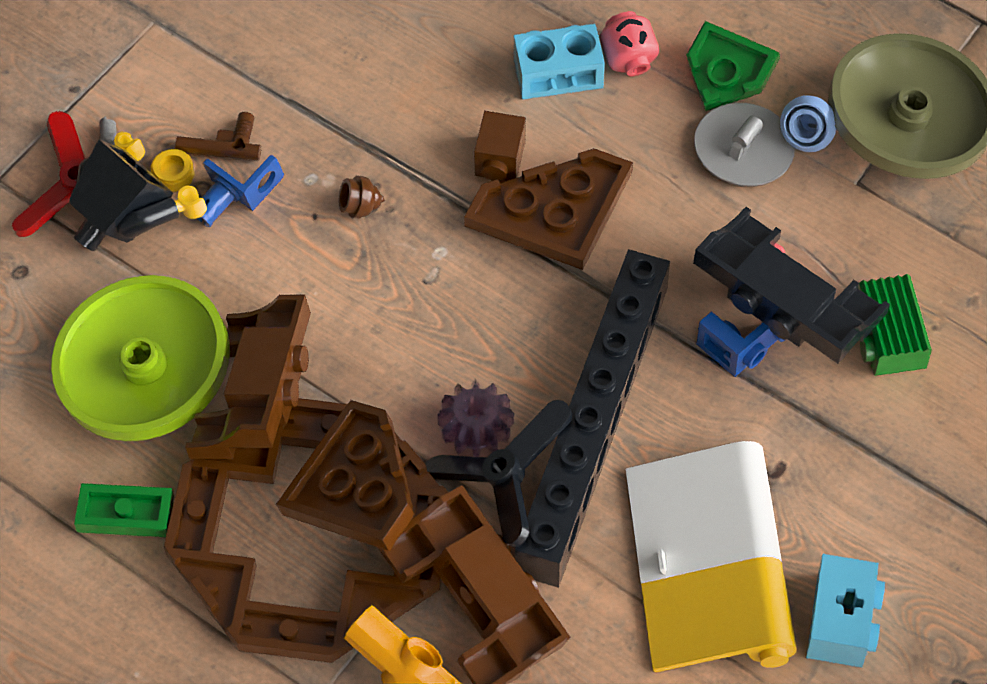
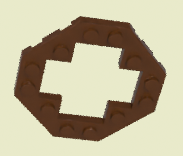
(227, 580)

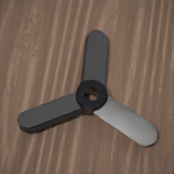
(507, 467)

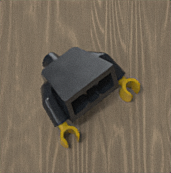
(123, 196)

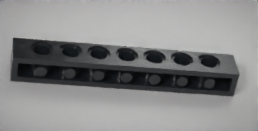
(596, 412)

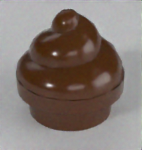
(359, 197)

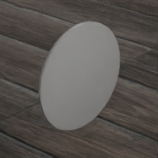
(743, 144)

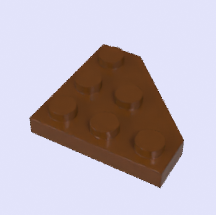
(553, 206)
(354, 480)

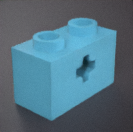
(842, 636)

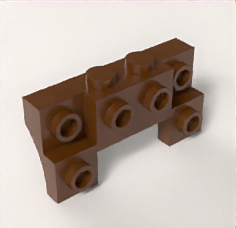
(261, 379)
(485, 583)

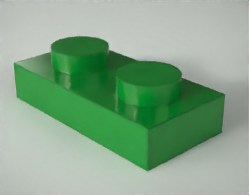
(124, 510)

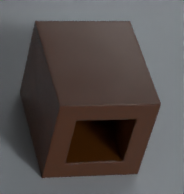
(499, 146)

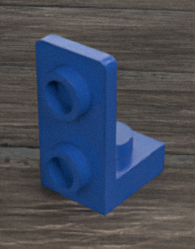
(727, 346)

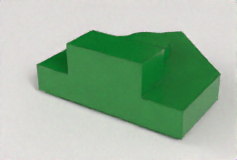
(728, 66)

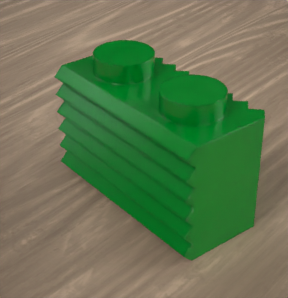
(900, 338)

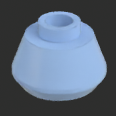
(808, 123)

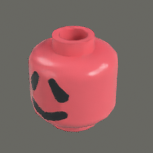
(629, 43)

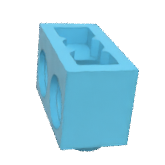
(558, 61)

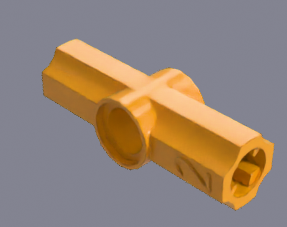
(394, 653)

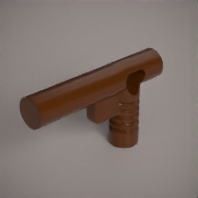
(226, 142)

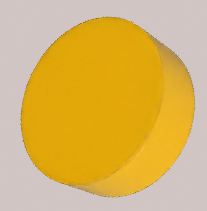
(173, 169)

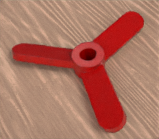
(69, 155)

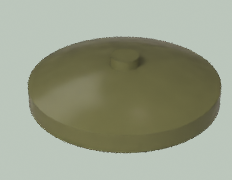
(911, 105)

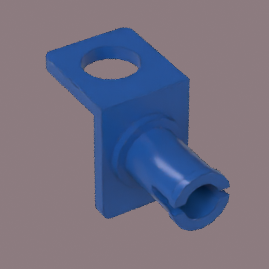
(229, 189)

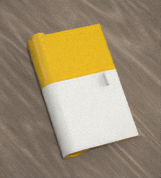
(710, 558)

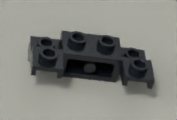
(784, 292)

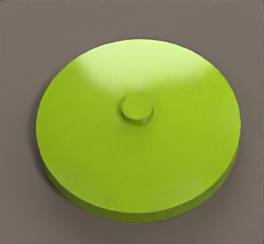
(140, 358)

